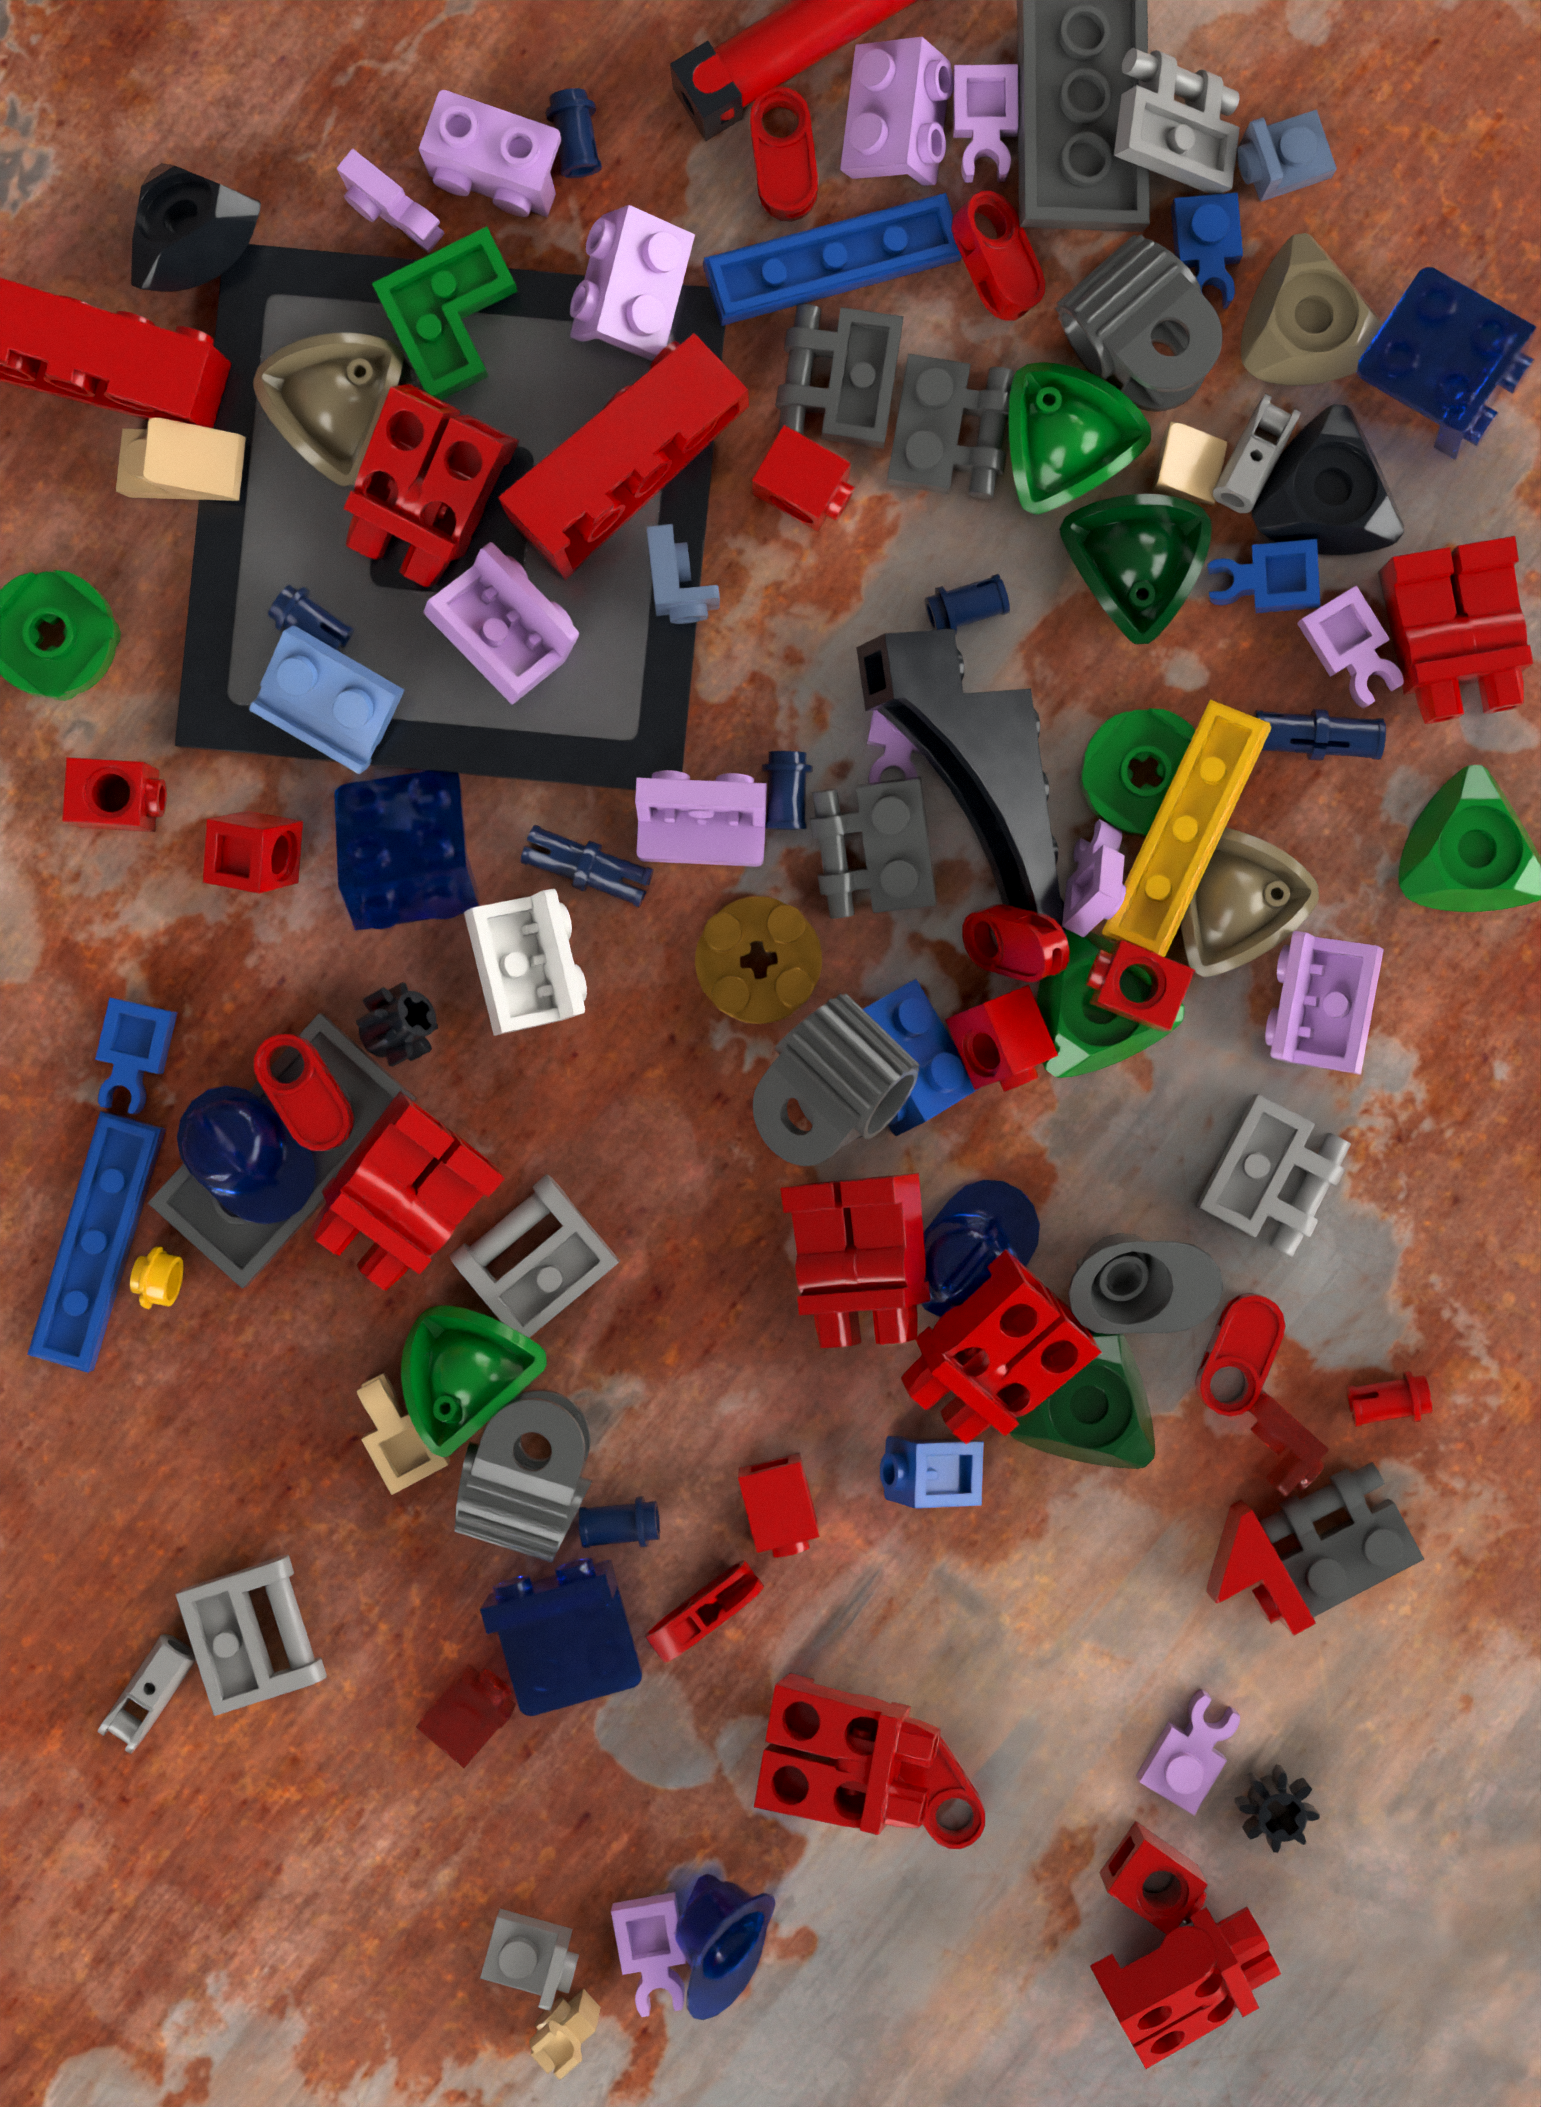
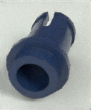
(571, 115)
(967, 604)
(297, 609)
(786, 790)
(620, 1523)

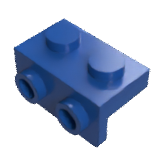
(919, 1031)

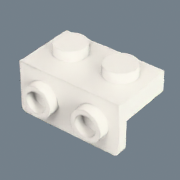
(526, 962)

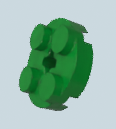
(88, 632)
(1106, 761)

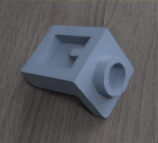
(1285, 155)
(669, 567)

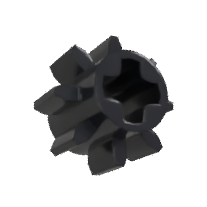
(397, 1024)
(1291, 1822)

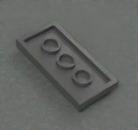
(1071, 114)
(247, 1247)

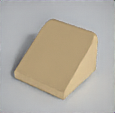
(1189, 464)

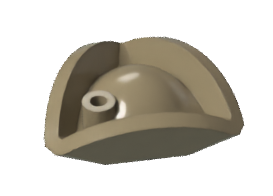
(1306, 319)
(329, 397)
(1245, 904)

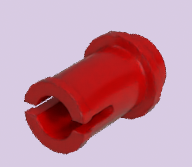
(1390, 1400)

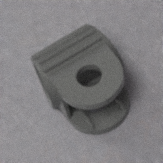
(1137, 300)
(843, 1076)
(519, 1498)

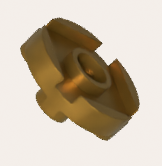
(781, 931)

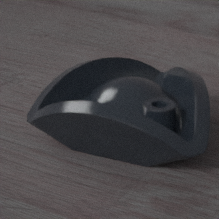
(187, 230)
(1329, 490)

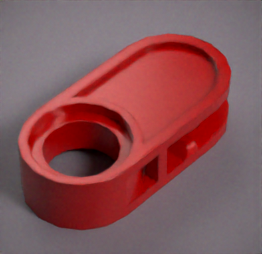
(784, 165)
(1003, 267)
(1027, 942)
(313, 1104)
(1243, 1339)
(704, 1611)
(946, 1781)

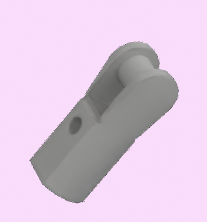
(1254, 457)
(150, 1688)

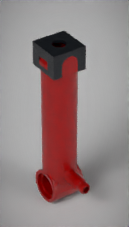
(726, 78)

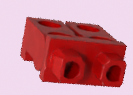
(424, 482)
(1458, 625)
(403, 1191)
(859, 1253)
(999, 1352)
(841, 1758)
(1188, 1983)

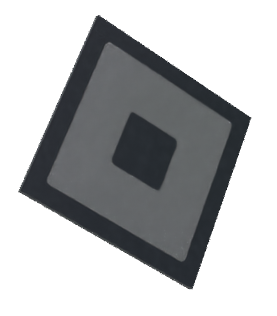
(626, 685)

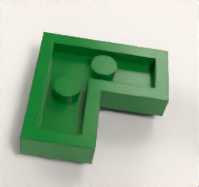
(432, 298)

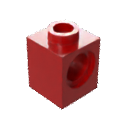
(803, 479)
(87, 787)
(252, 851)
(1167, 991)
(1002, 1040)
(779, 1505)
(1140, 1856)

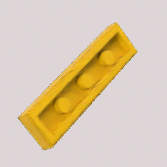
(1187, 827)

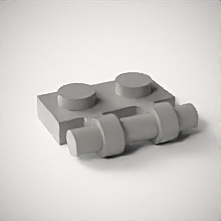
(1172, 137)
(1256, 1167)

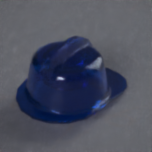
(245, 1155)
(971, 1235)
(721, 1942)

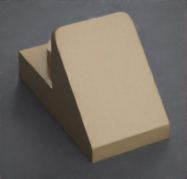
(180, 462)

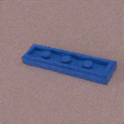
(831, 259)
(96, 1241)

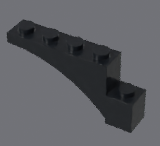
(981, 750)

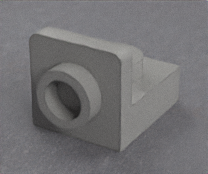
(530, 1956)

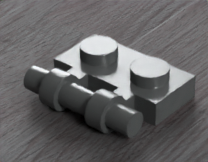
(860, 376)
(930, 424)
(894, 847)
(1350, 1555)

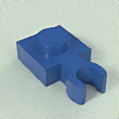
(1209, 238)
(1280, 578)
(135, 1041)

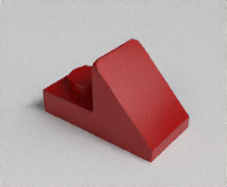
(1248, 1558)

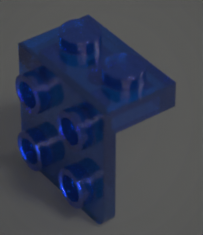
(1449, 357)
(403, 850)
(564, 1636)

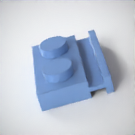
(326, 699)

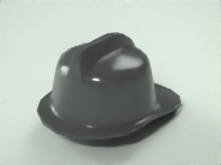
(1143, 1286)

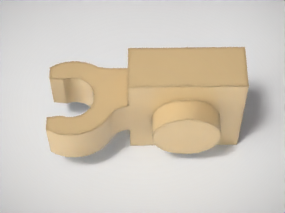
(395, 1442)
(562, 2033)

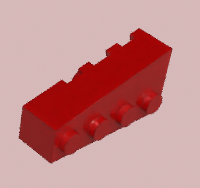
(108, 357)
(624, 455)

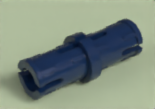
(1324, 735)
(586, 865)

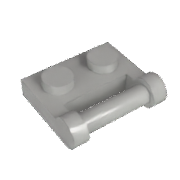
(547, 1276)
(231, 1642)

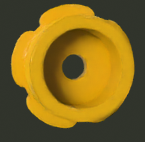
(157, 1278)

